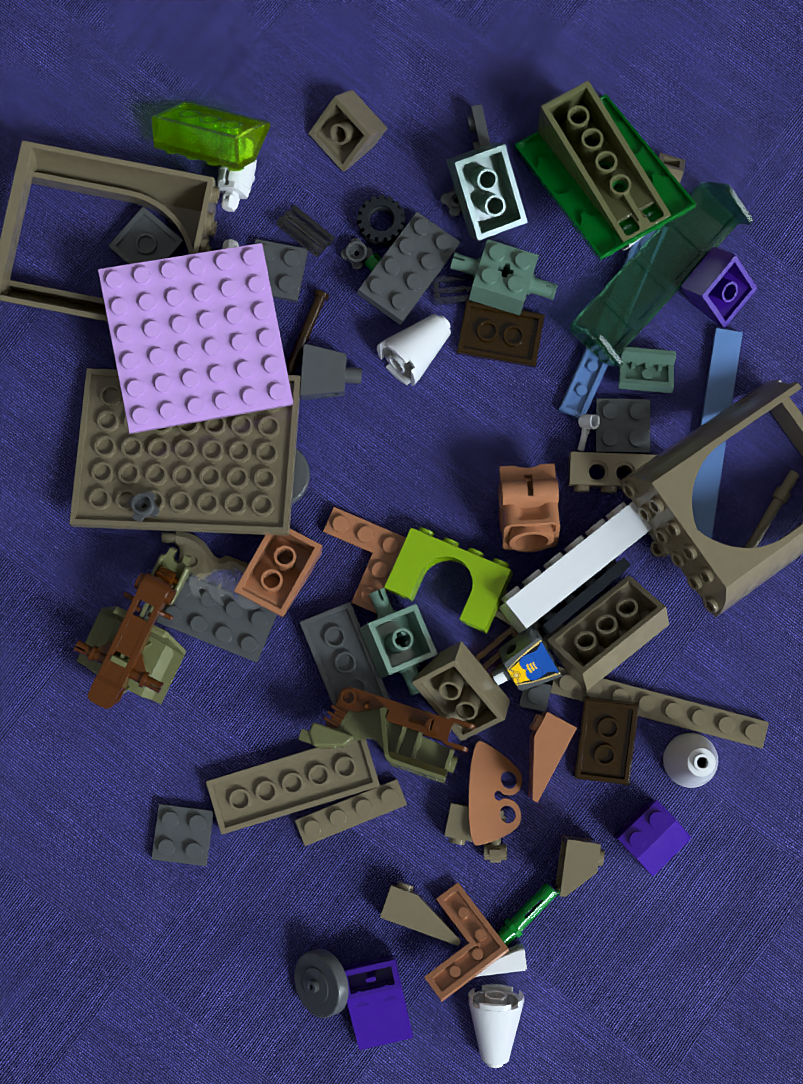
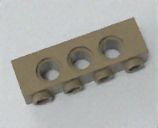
(581, 462)

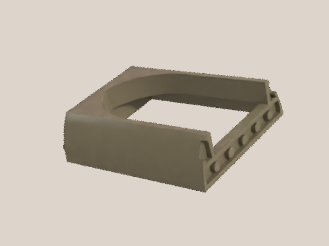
(178, 196)
(664, 500)

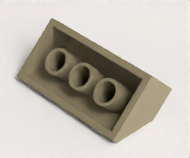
(609, 632)

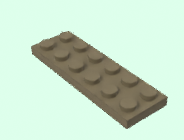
(291, 785)

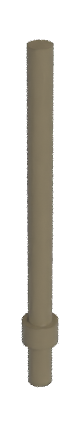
(779, 497)

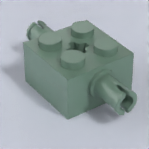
(503, 277)
(392, 625)

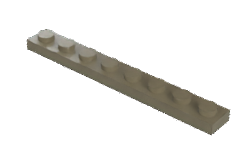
(670, 710)

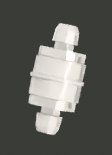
(235, 185)

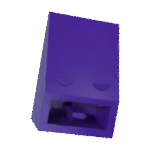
(377, 1002)

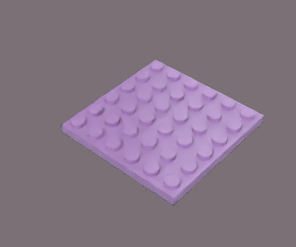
(195, 337)

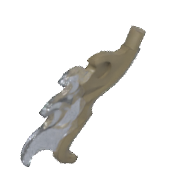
(208, 572)

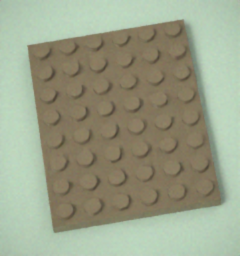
(204, 474)

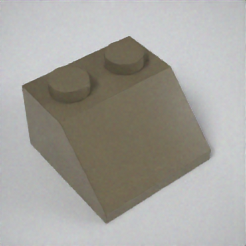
(347, 129)
(577, 863)

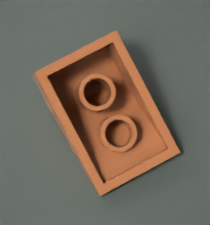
(279, 571)
(547, 745)

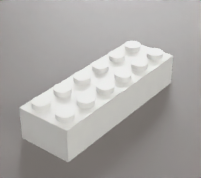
(570, 571)

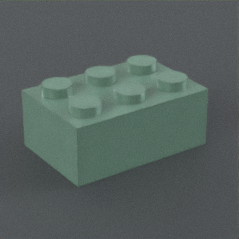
(487, 190)

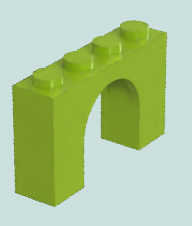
(424, 551)

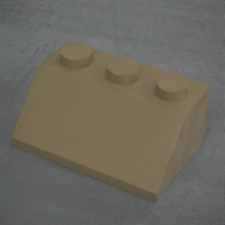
(462, 690)

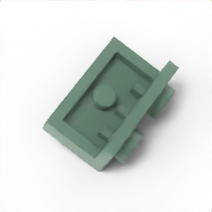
(647, 369)

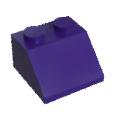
(719, 286)
(652, 836)

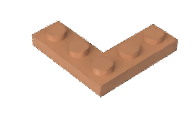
(370, 537)
(482, 949)

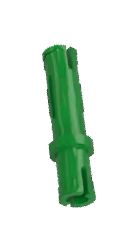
(519, 921)

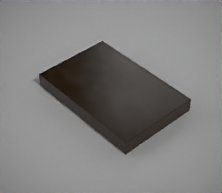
(500, 335)
(606, 740)

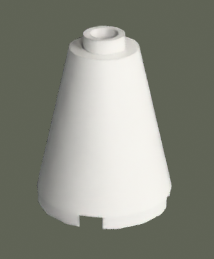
(414, 348)
(682, 756)
(495, 1021)

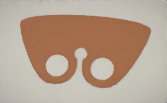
(484, 781)

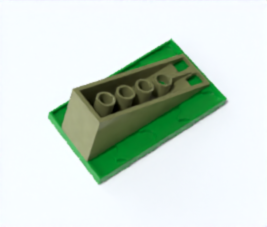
(601, 171)

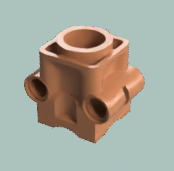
(528, 507)

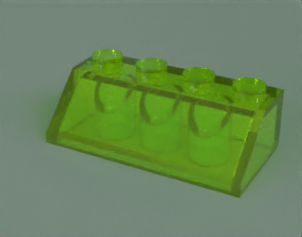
(209, 135)

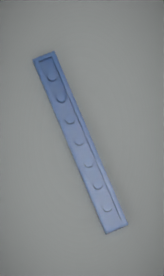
(590, 368)
(717, 397)

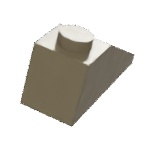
(412, 911)

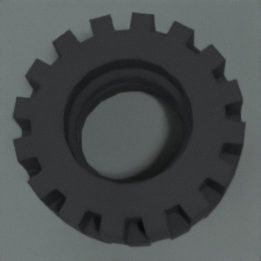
(376, 205)

